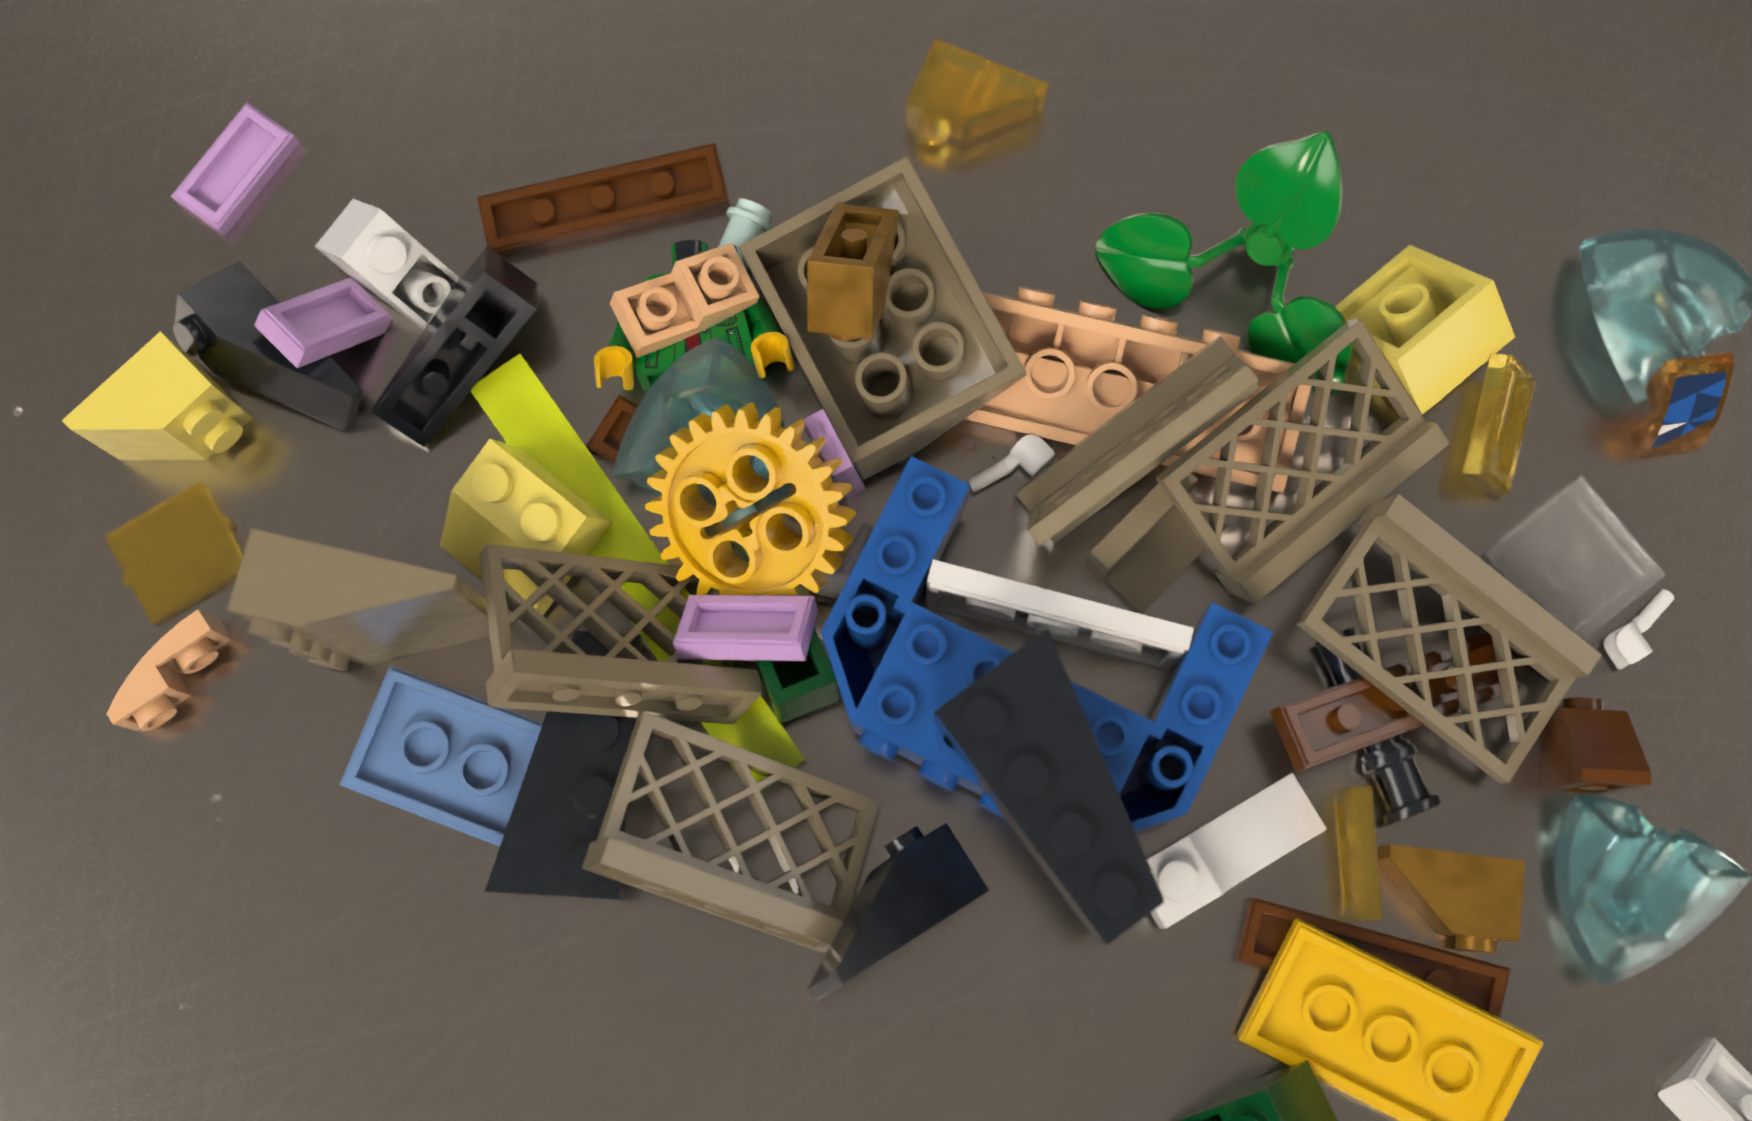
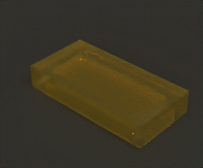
(1499, 425)
(1357, 854)

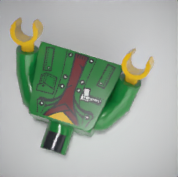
(751, 332)

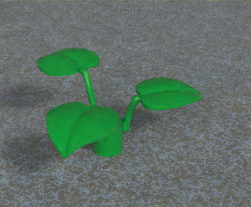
(1294, 204)

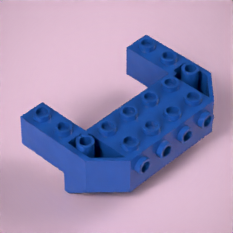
(907, 662)

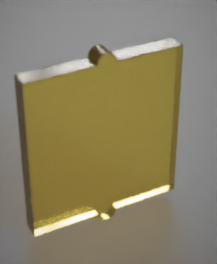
(177, 552)

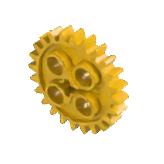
(718, 457)

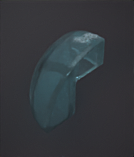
(1661, 298)
(692, 385)
(1634, 888)

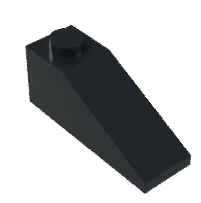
(218, 326)
(458, 346)
(898, 902)

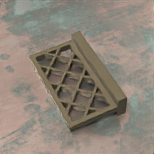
(1136, 441)
(1321, 510)
(1465, 586)
(572, 682)
(716, 889)

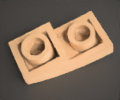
(684, 302)
(154, 684)

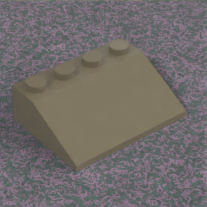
(934, 346)
(349, 603)

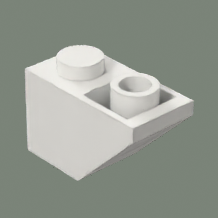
(388, 262)

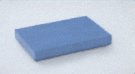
(442, 755)

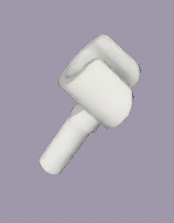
(1029, 452)
(837, 580)
(1627, 643)

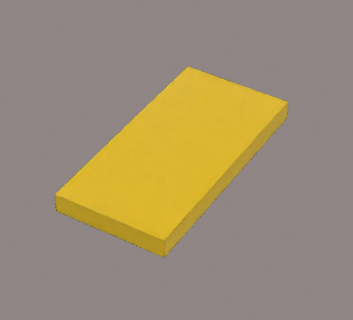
(1385, 1033)

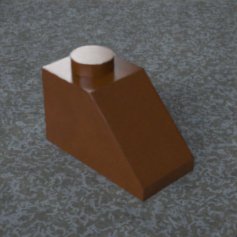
(1591, 750)

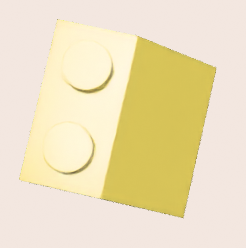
(1429, 322)
(160, 408)
(519, 504)

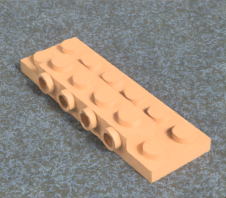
(1092, 367)

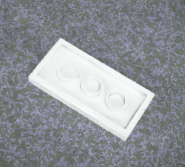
(1065, 616)

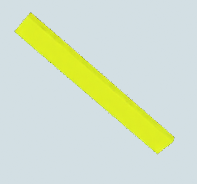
(536, 425)

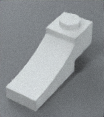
(1232, 848)

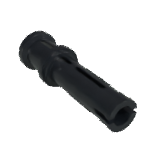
(1389, 761)

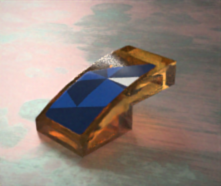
(1684, 404)

